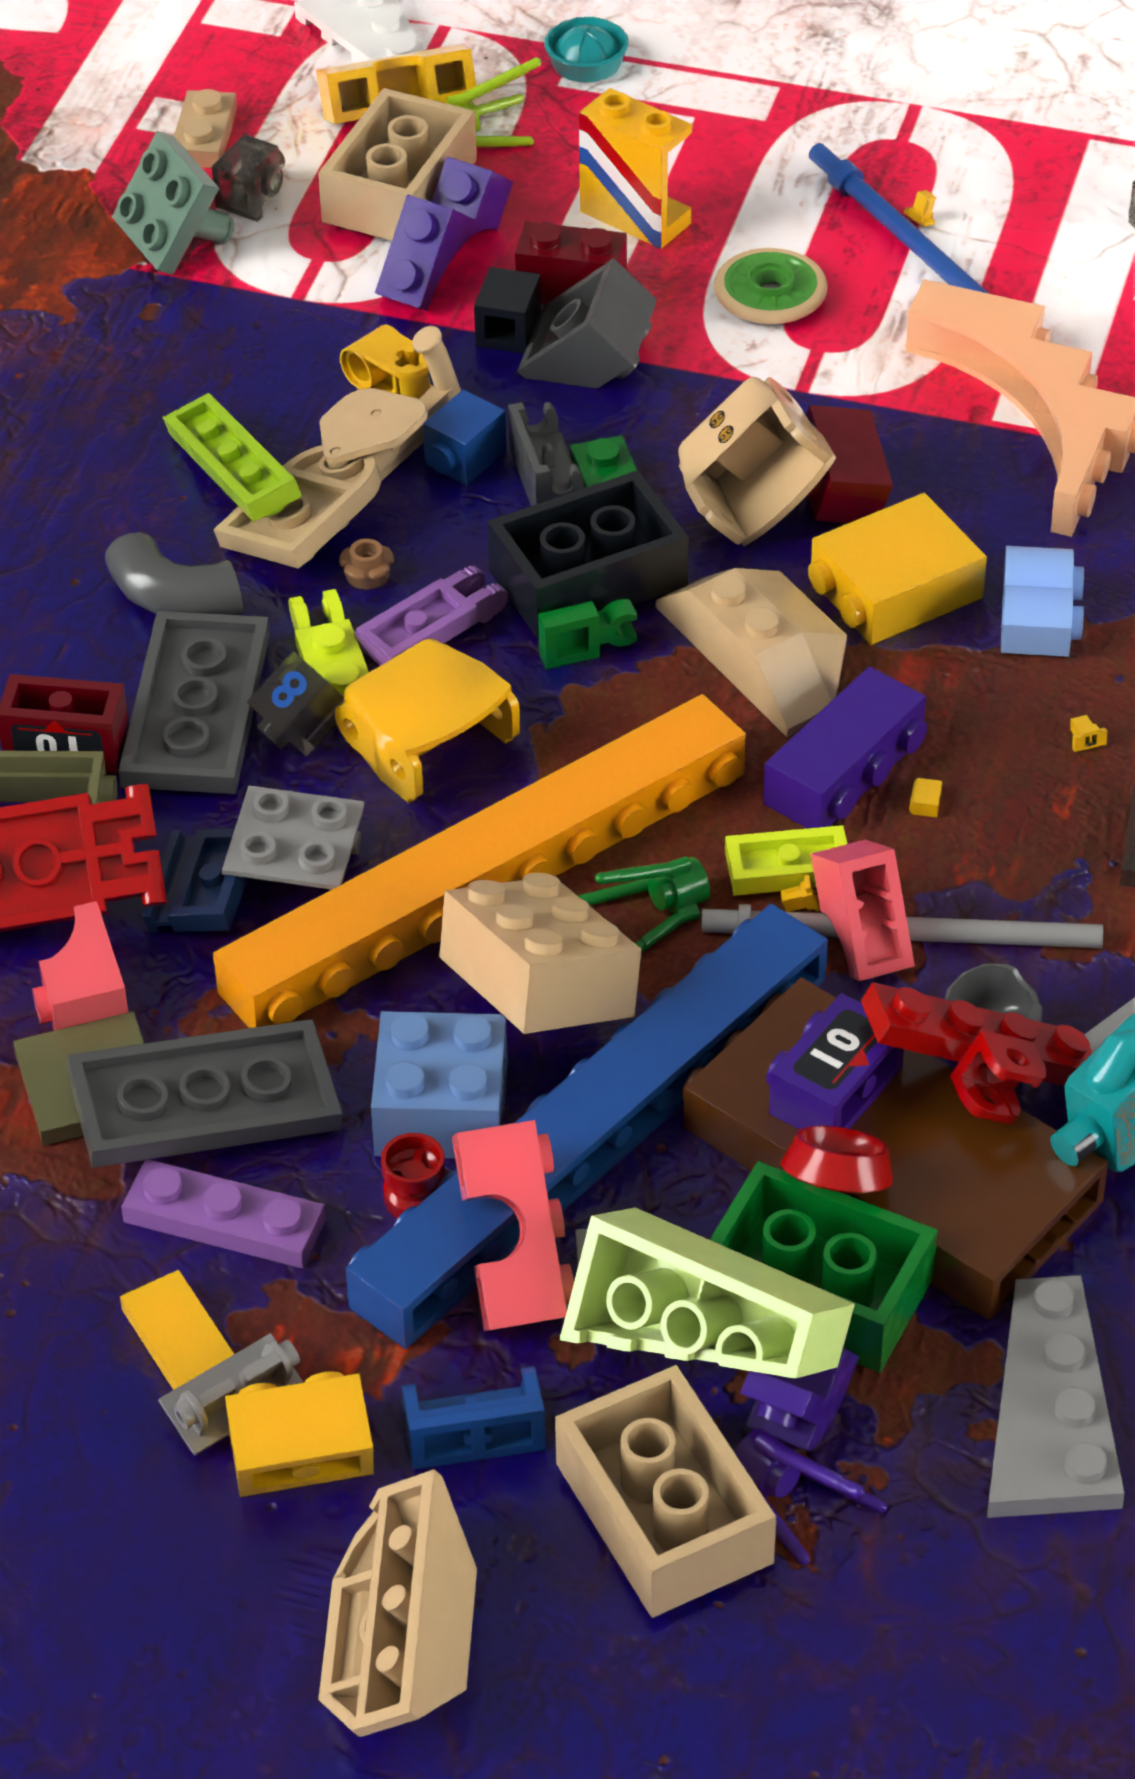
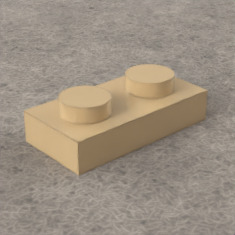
(206, 124)

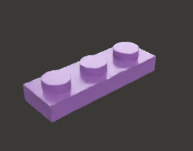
(224, 1213)

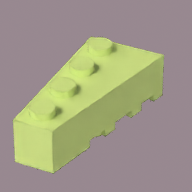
(694, 1299)

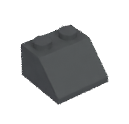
(590, 330)

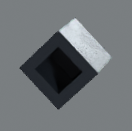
(507, 309)

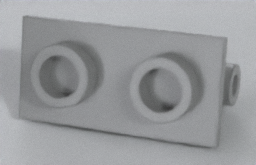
(200, 1404)

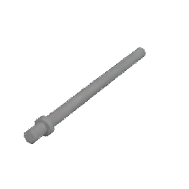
(938, 929)

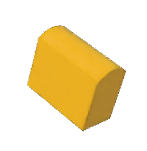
(925, 797)

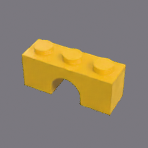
(429, 74)

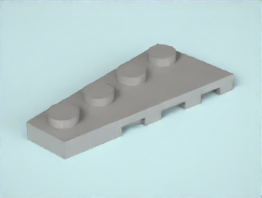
(1053, 1417)

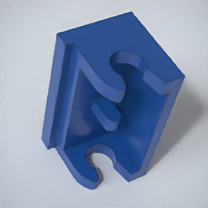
(475, 1424)

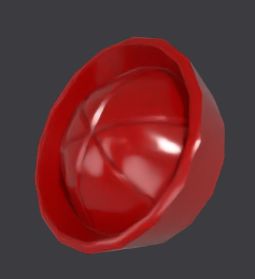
(839, 1160)

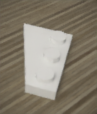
(362, 26)

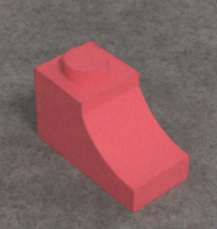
(865, 904)
(83, 977)

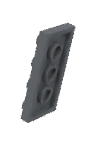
(193, 702)
(203, 1093)

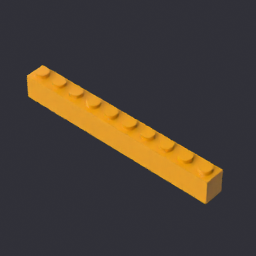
(539, 829)

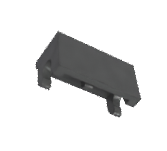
(541, 455)

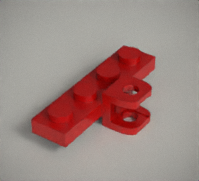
(991, 1046)

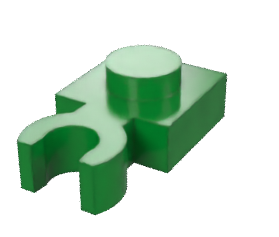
(579, 630)

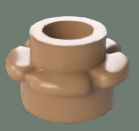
(366, 564)

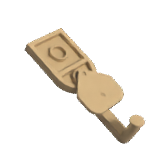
(360, 447)

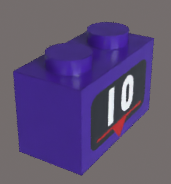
(831, 1069)

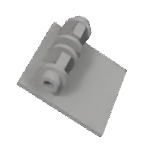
(294, 838)

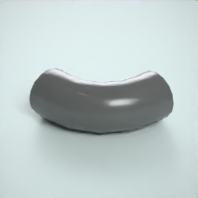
(168, 586)

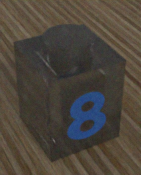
(296, 705)

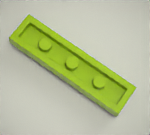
(232, 457)

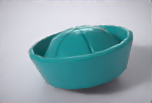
(586, 48)

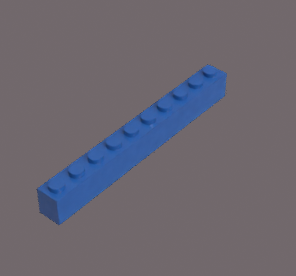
(591, 1121)

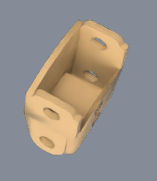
(753, 460)

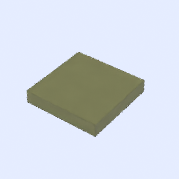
(45, 1075)

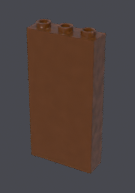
(982, 1183)

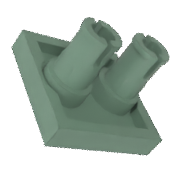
(170, 205)

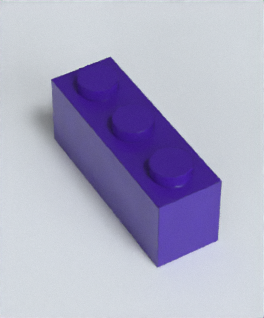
(845, 750)

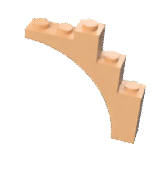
(1048, 382)

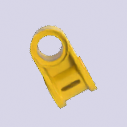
(386, 363)

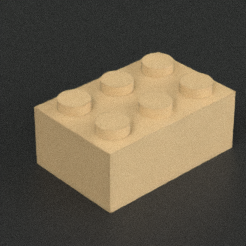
(389, 154)
(539, 953)
(665, 1490)

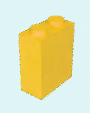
(897, 568)

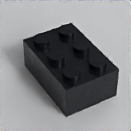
(588, 548)

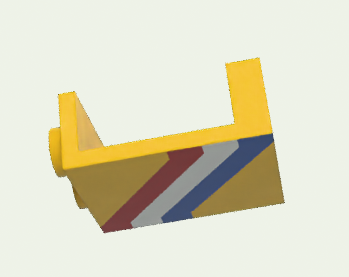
(626, 167)

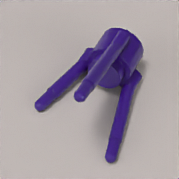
(776, 1472)

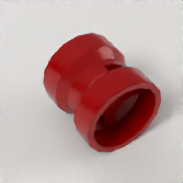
(411, 1170)

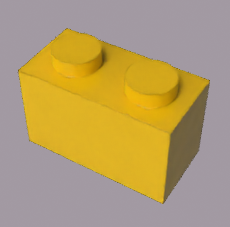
(299, 1433)

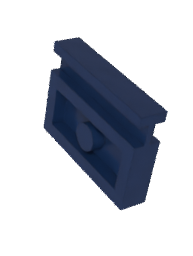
(194, 884)

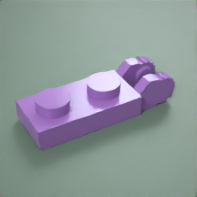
(432, 613)

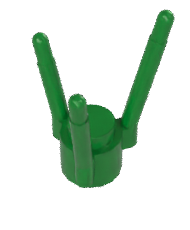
(671, 885)

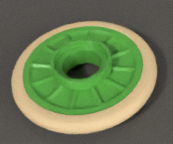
(800, 294)

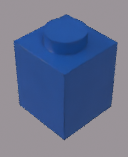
(464, 437)

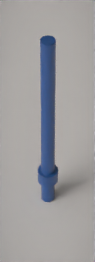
(850, 181)

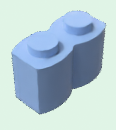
(1039, 601)

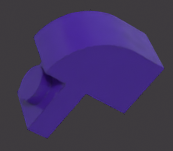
(798, 1407)

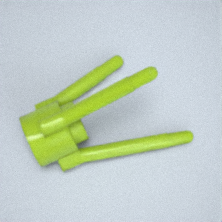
(464, 100)

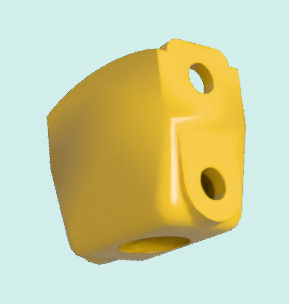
(419, 704)

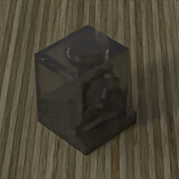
(248, 177)

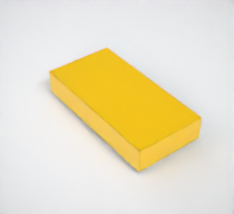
(175, 1328)

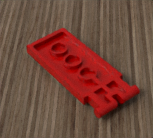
(76, 854)

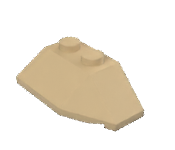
(763, 641)
(400, 1610)

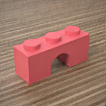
(511, 1167)

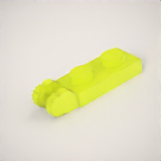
(328, 646)

